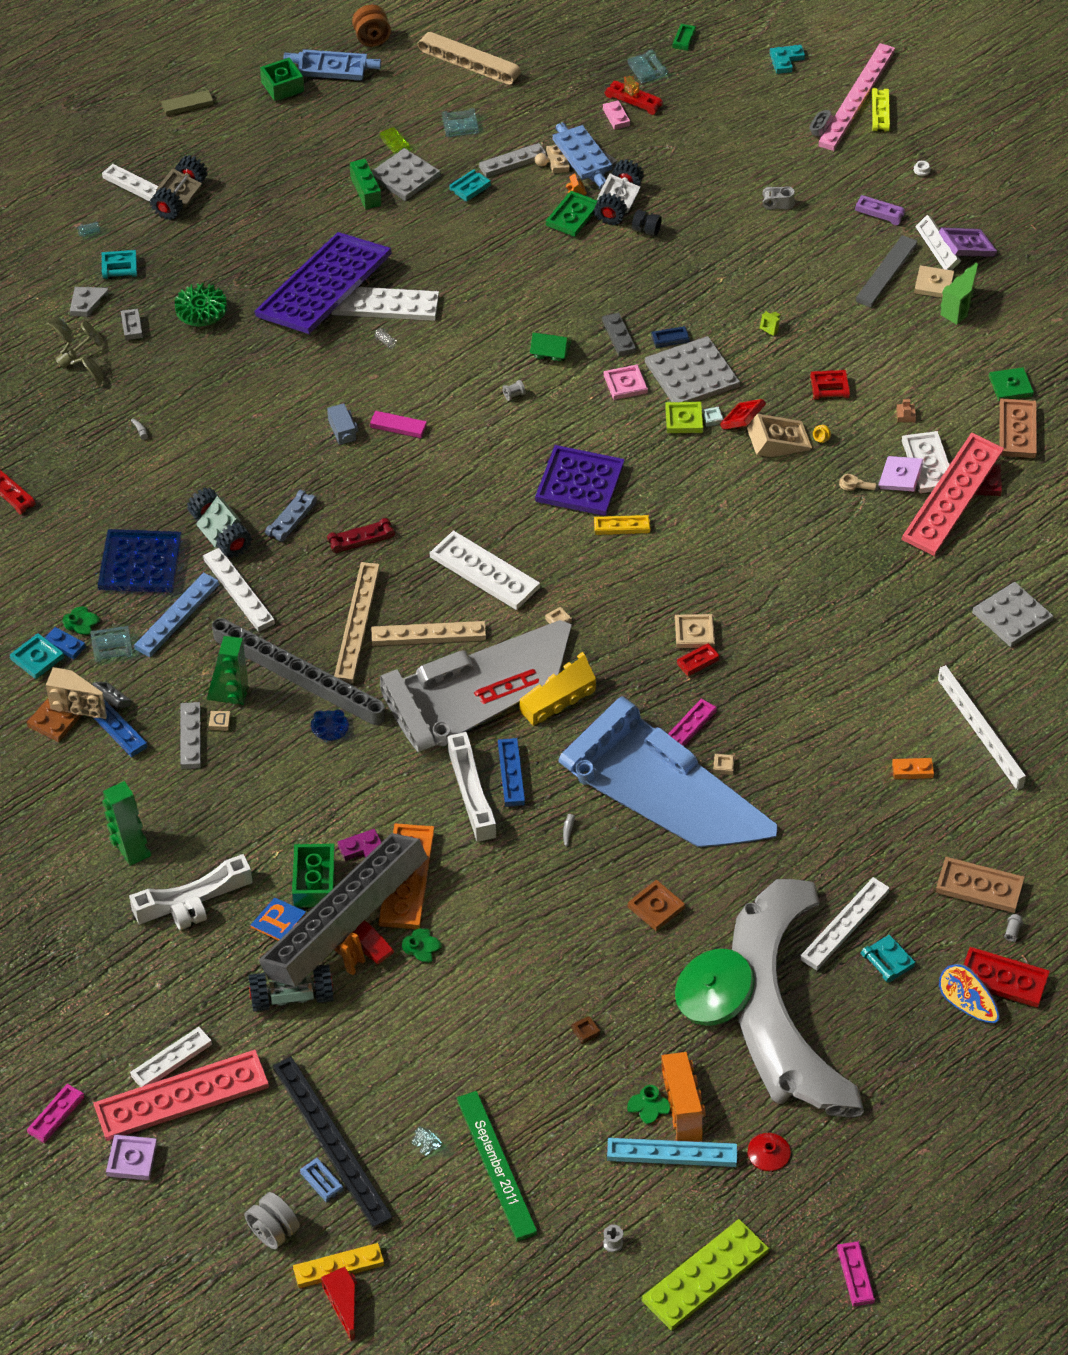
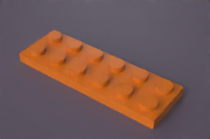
(405, 905)

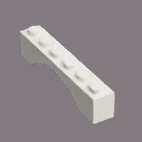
(467, 777)
(227, 877)

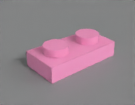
(616, 115)

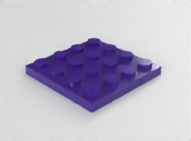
(580, 480)

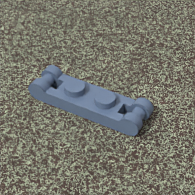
(291, 516)

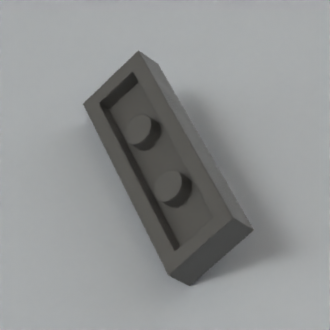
(618, 334)

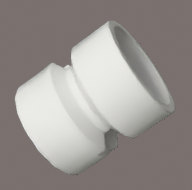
(181, 915)

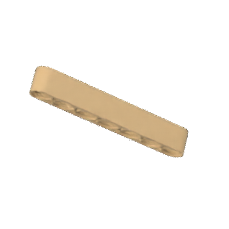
(469, 58)

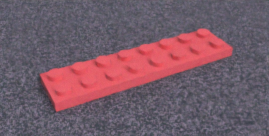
(952, 494)
(181, 1095)

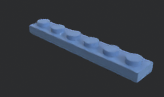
(176, 615)

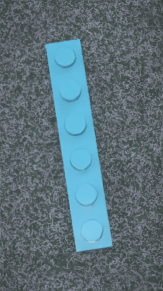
(672, 1152)

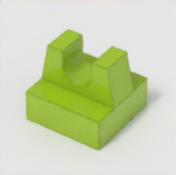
(770, 322)

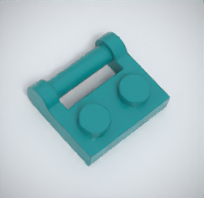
(119, 259)
(893, 956)

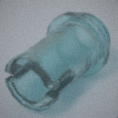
(86, 229)

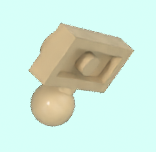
(556, 159)

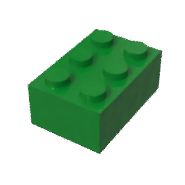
(312, 873)

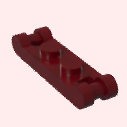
(361, 536)

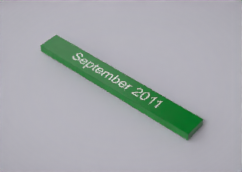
(496, 1166)

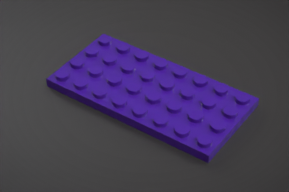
(323, 282)

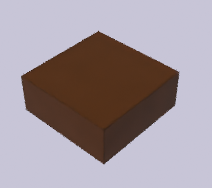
(585, 1029)

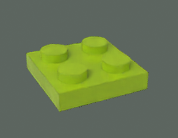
(684, 417)

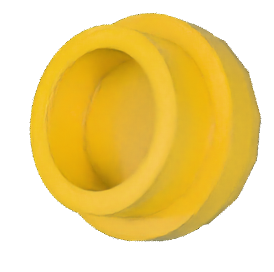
(821, 433)

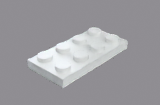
(930, 449)

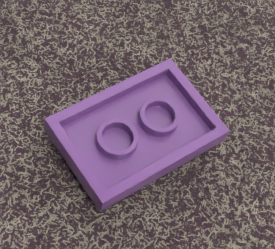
(967, 242)

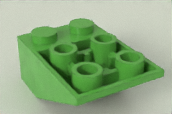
(958, 296)

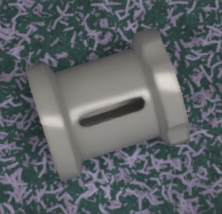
(514, 390)
(610, 1244)

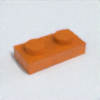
(912, 768)

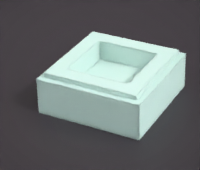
(712, 416)

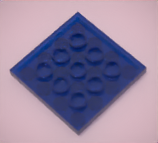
(139, 560)

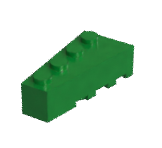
(230, 673)

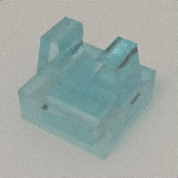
(429, 1140)

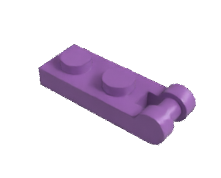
(880, 209)

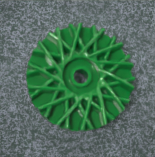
(200, 305)

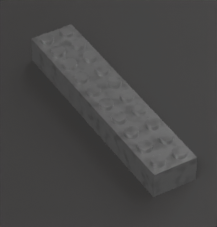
(343, 909)

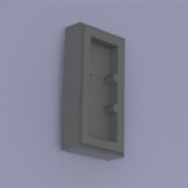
(112, 695)

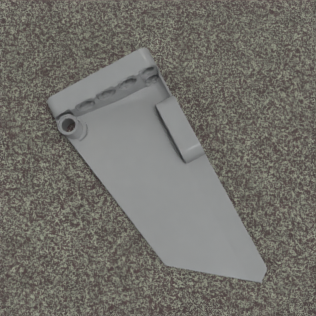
(442, 691)

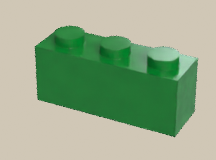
(365, 184)

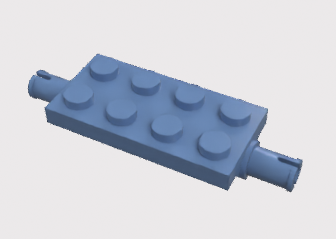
(333, 64)
(582, 153)

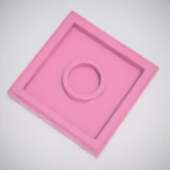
(625, 382)

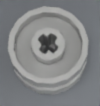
(272, 1220)

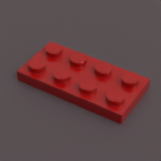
(1008, 977)

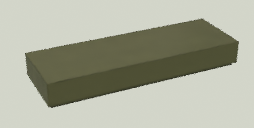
(187, 102)

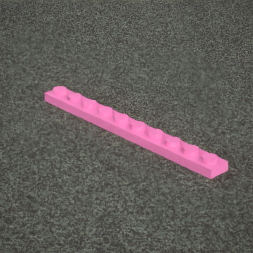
(856, 97)

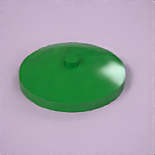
(714, 987)

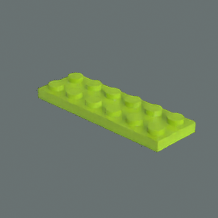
(705, 1274)

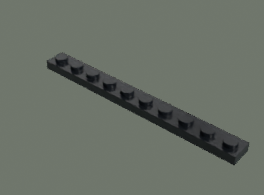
(332, 1143)

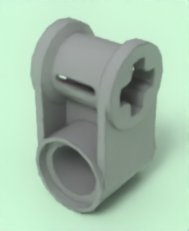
(780, 198)

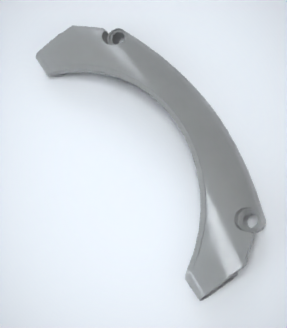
(775, 1045)

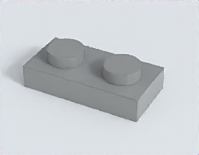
(131, 324)

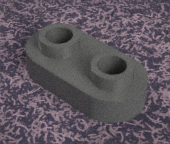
(821, 123)

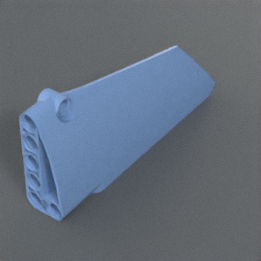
(661, 780)

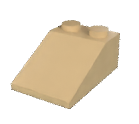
(777, 436)

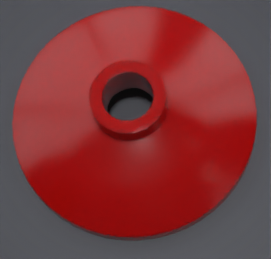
(768, 1159)

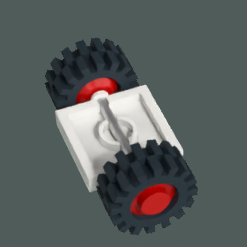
(619, 192)

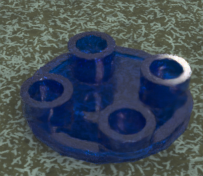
(329, 724)

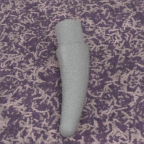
(141, 429)
(568, 825)

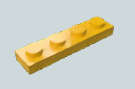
(354, 1261)

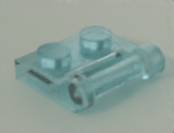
(643, 69)
(460, 126)
(109, 639)

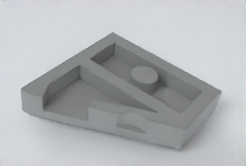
(85, 300)

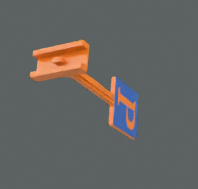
(281, 917)

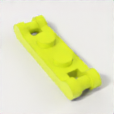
(880, 109)

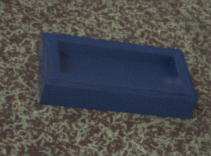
(670, 337)

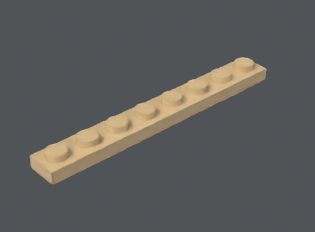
(357, 622)

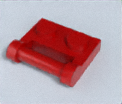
(828, 380)

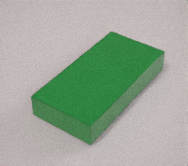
(684, 37)

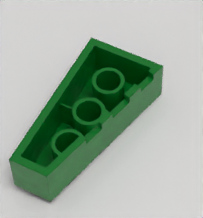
(125, 823)

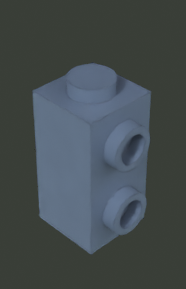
(341, 424)

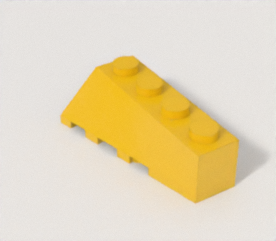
(559, 691)

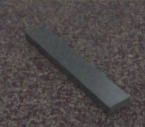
(886, 271)

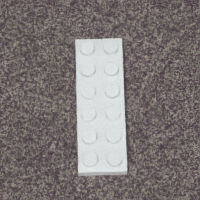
(390, 304)
(485, 570)

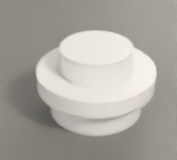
(922, 168)

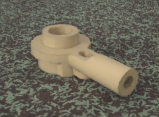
(850, 482)

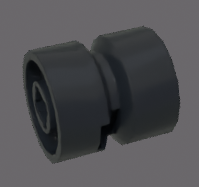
(644, 222)

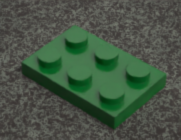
(572, 213)

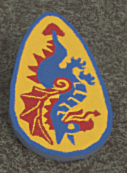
(968, 993)

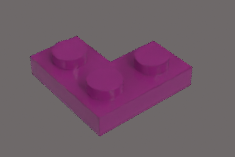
(359, 844)

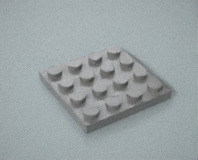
(692, 371)

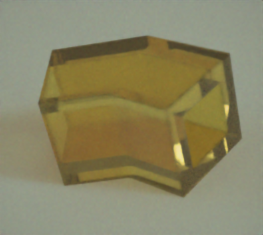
(630, 85)

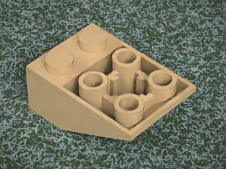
(74, 695)

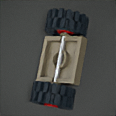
(179, 187)

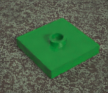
(1011, 384)

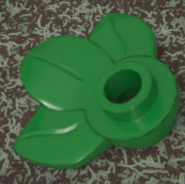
(80, 620)
(421, 945)
(648, 1107)

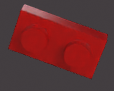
(698, 659)

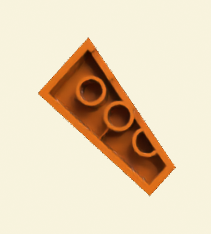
(683, 1096)

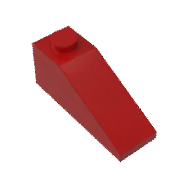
(340, 1290)

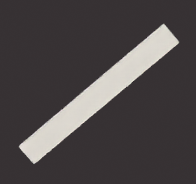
(981, 728)

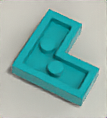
(784, 56)

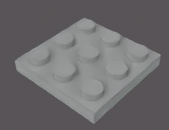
(405, 174)
(1012, 614)

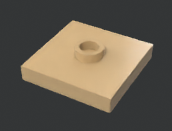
(932, 281)
(694, 630)

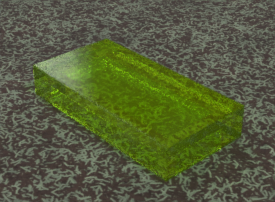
(394, 140)

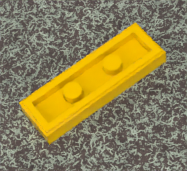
(622, 524)

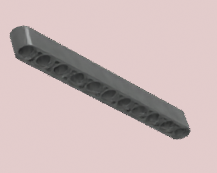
(303, 673)

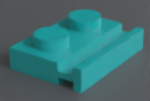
(470, 185)

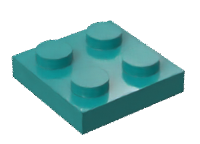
(36, 656)

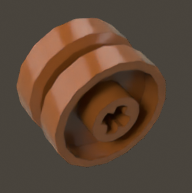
(371, 25)

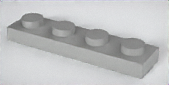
(510, 160)
(190, 735)

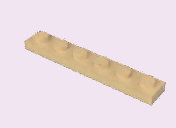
(428, 633)

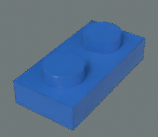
(66, 643)

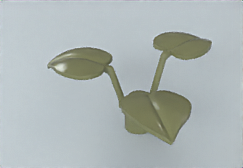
(68, 356)

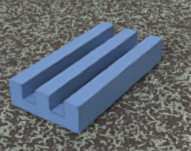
(331, 1192)

